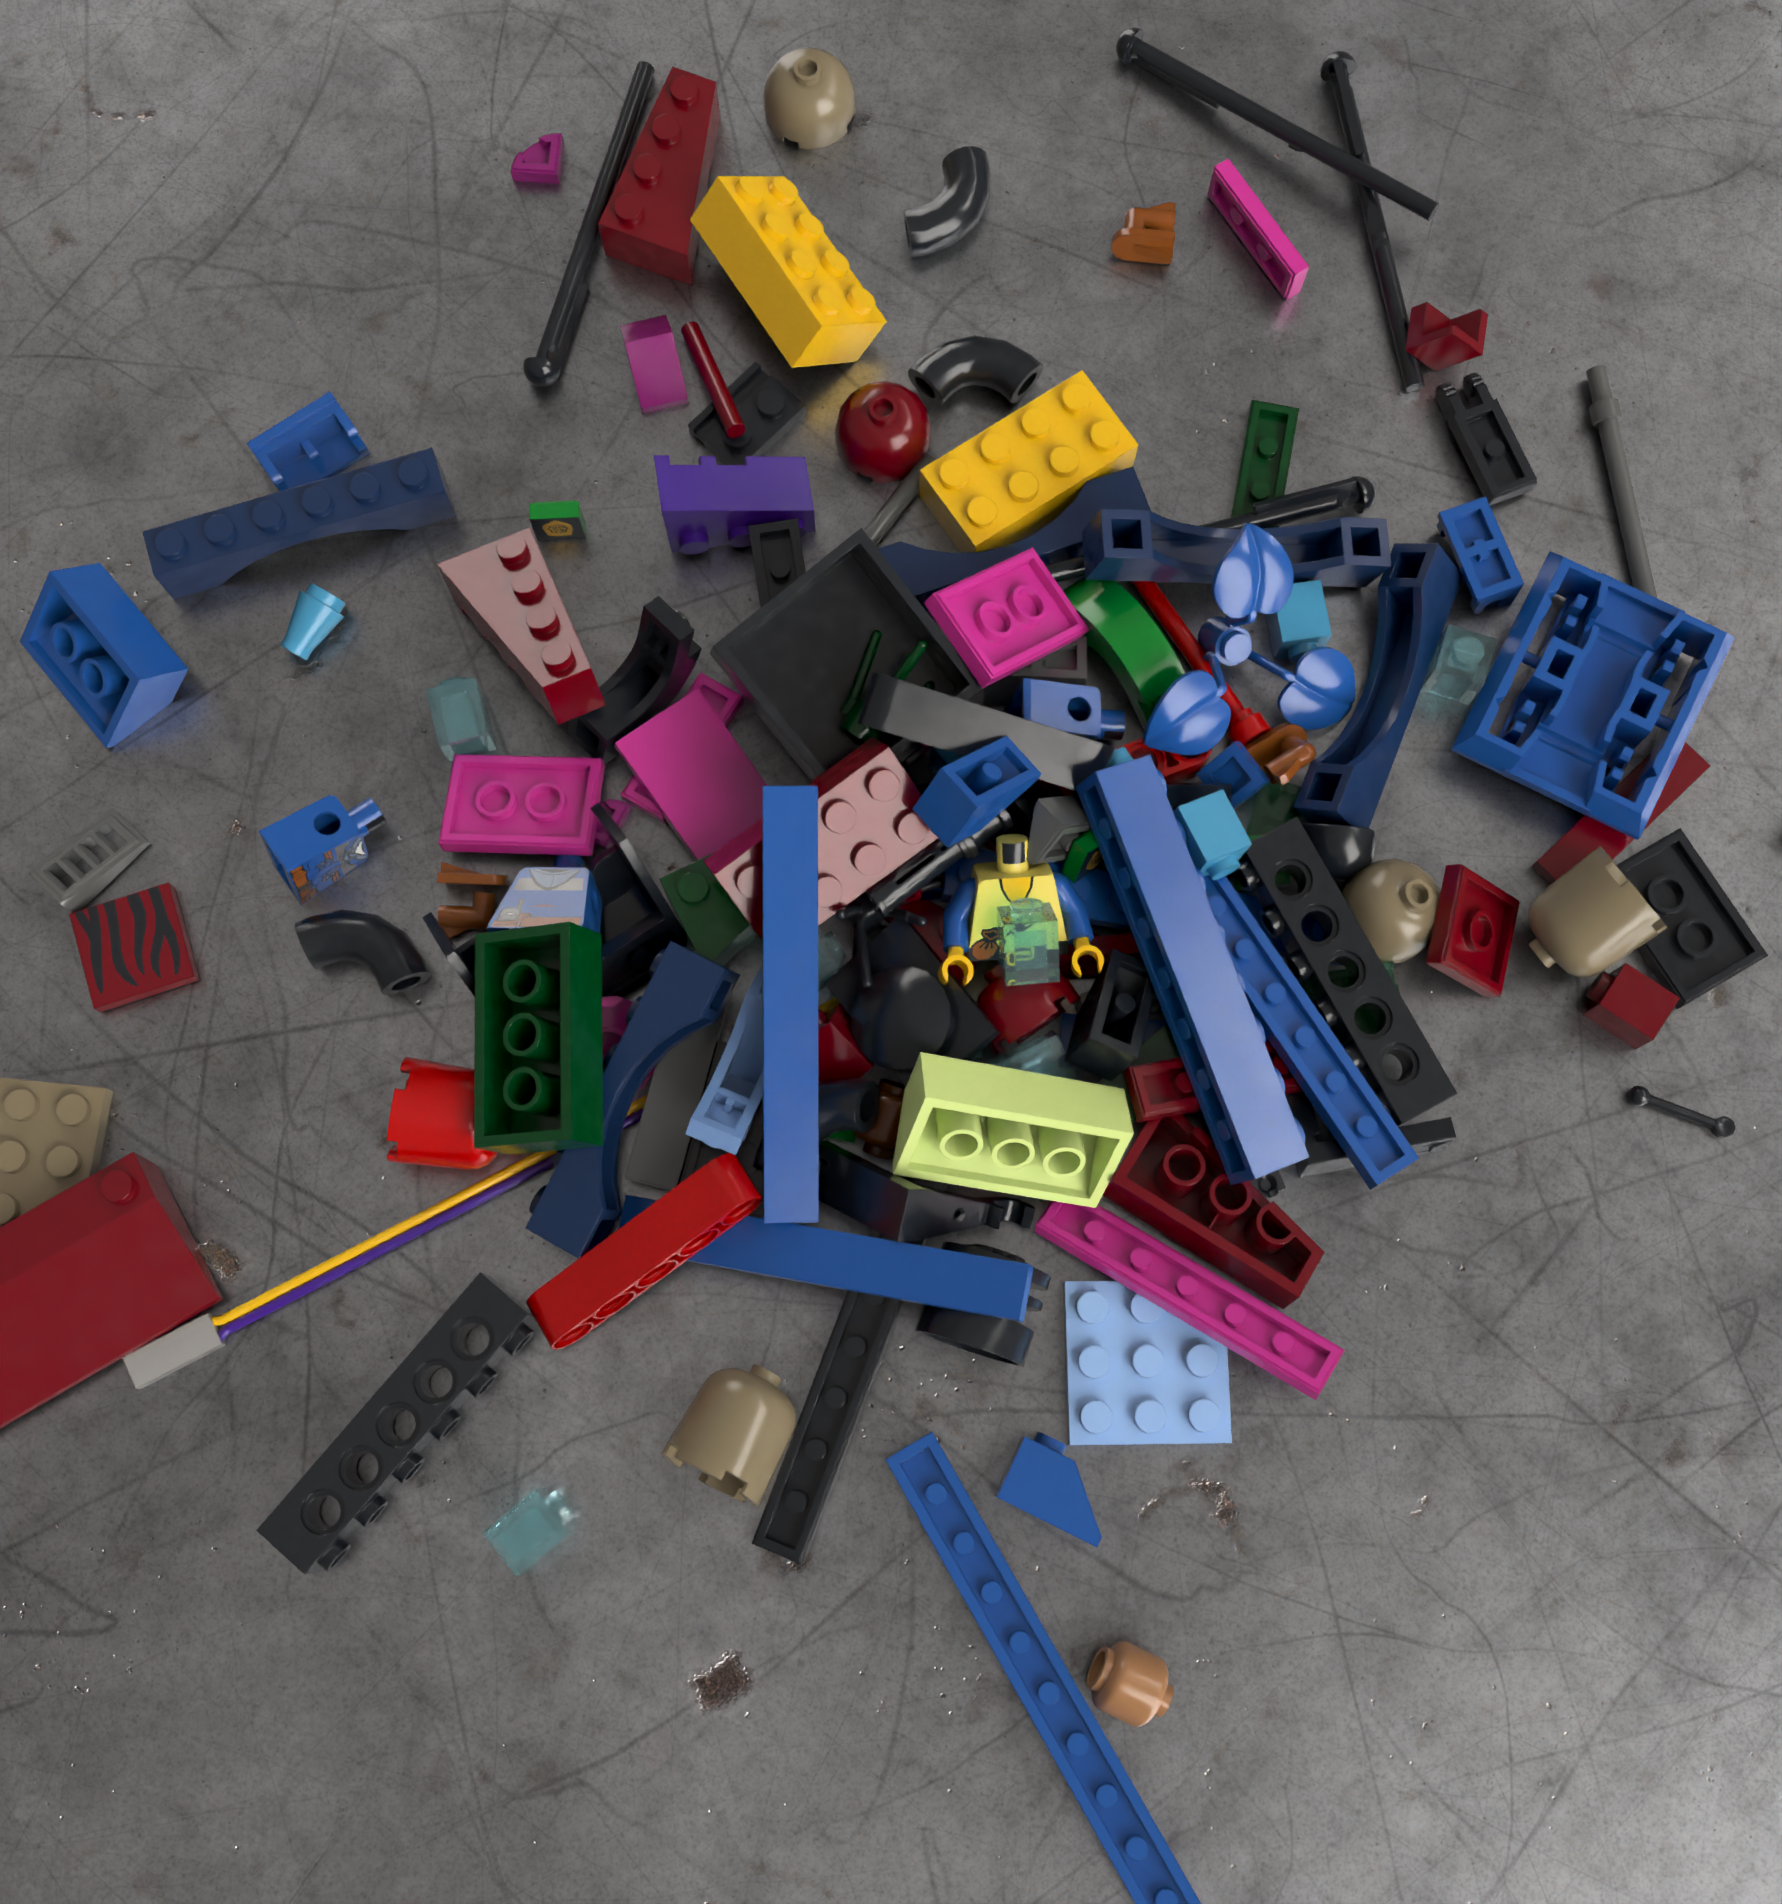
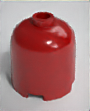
(435, 1117)

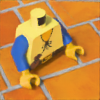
(972, 911)

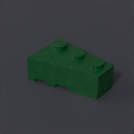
(706, 912)

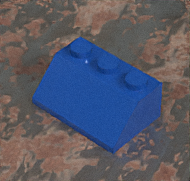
(101, 652)

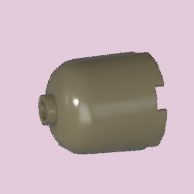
(1591, 918)
(735, 1432)

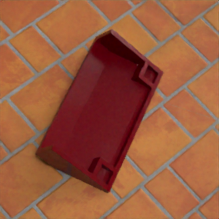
(93, 1281)

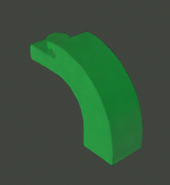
(1126, 641)

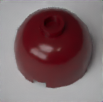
(882, 431)
(1022, 1009)

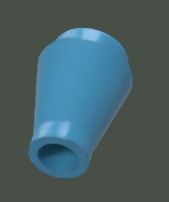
(312, 620)

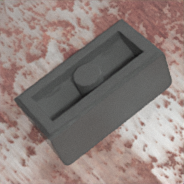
(1055, 827)

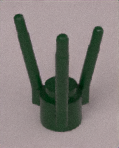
(852, 706)

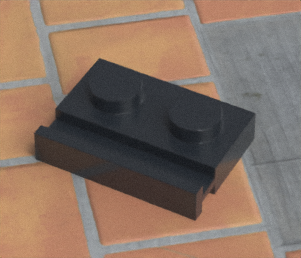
(765, 409)

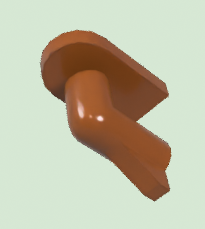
(1146, 235)
(1282, 752)
(462, 918)

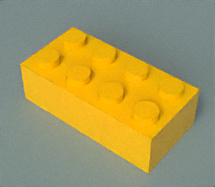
(788, 270)
(1026, 467)

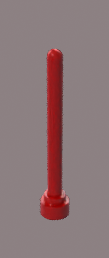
(1244, 723)

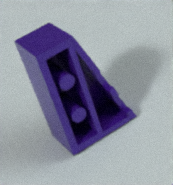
(717, 503)

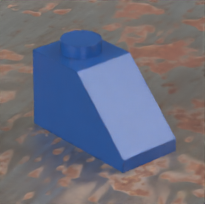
(975, 790)
(1049, 1487)

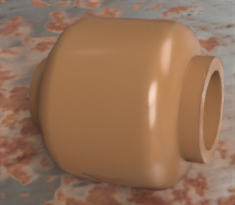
(1129, 1683)

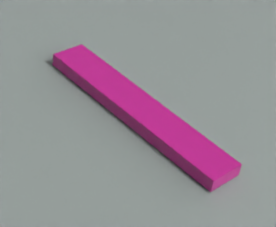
(1193, 1294)

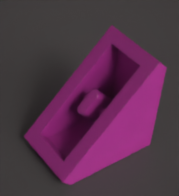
(654, 364)

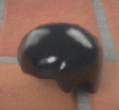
(1342, 847)

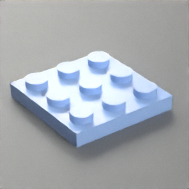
(1139, 1372)

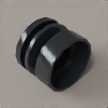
(982, 1334)

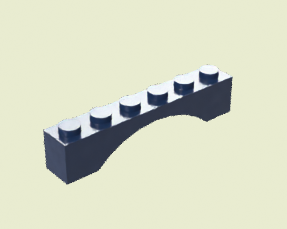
(219, 543)
(1158, 549)
(932, 570)
(1412, 612)
(583, 1194)

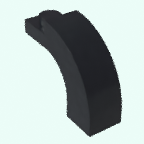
(643, 682)

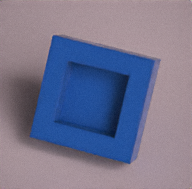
(1235, 767)

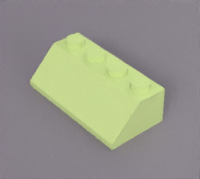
(1010, 1130)

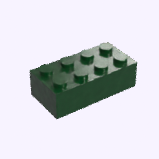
(538, 1039)

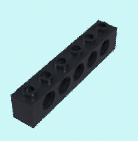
(1343, 942)
(296, 1523)

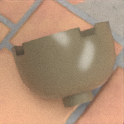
(809, 98)
(1394, 907)

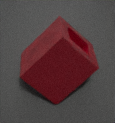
(1442, 340)

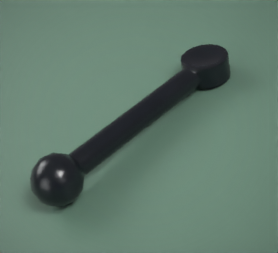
(1720, 1127)

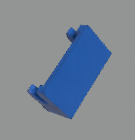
(309, 445)
(1481, 553)

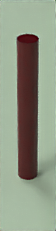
(713, 380)

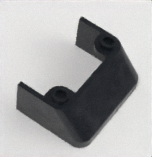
(633, 919)

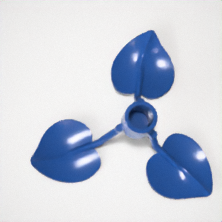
(1248, 580)

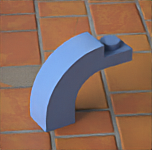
(737, 1083)

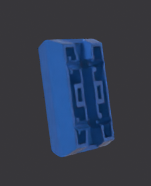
(1593, 694)

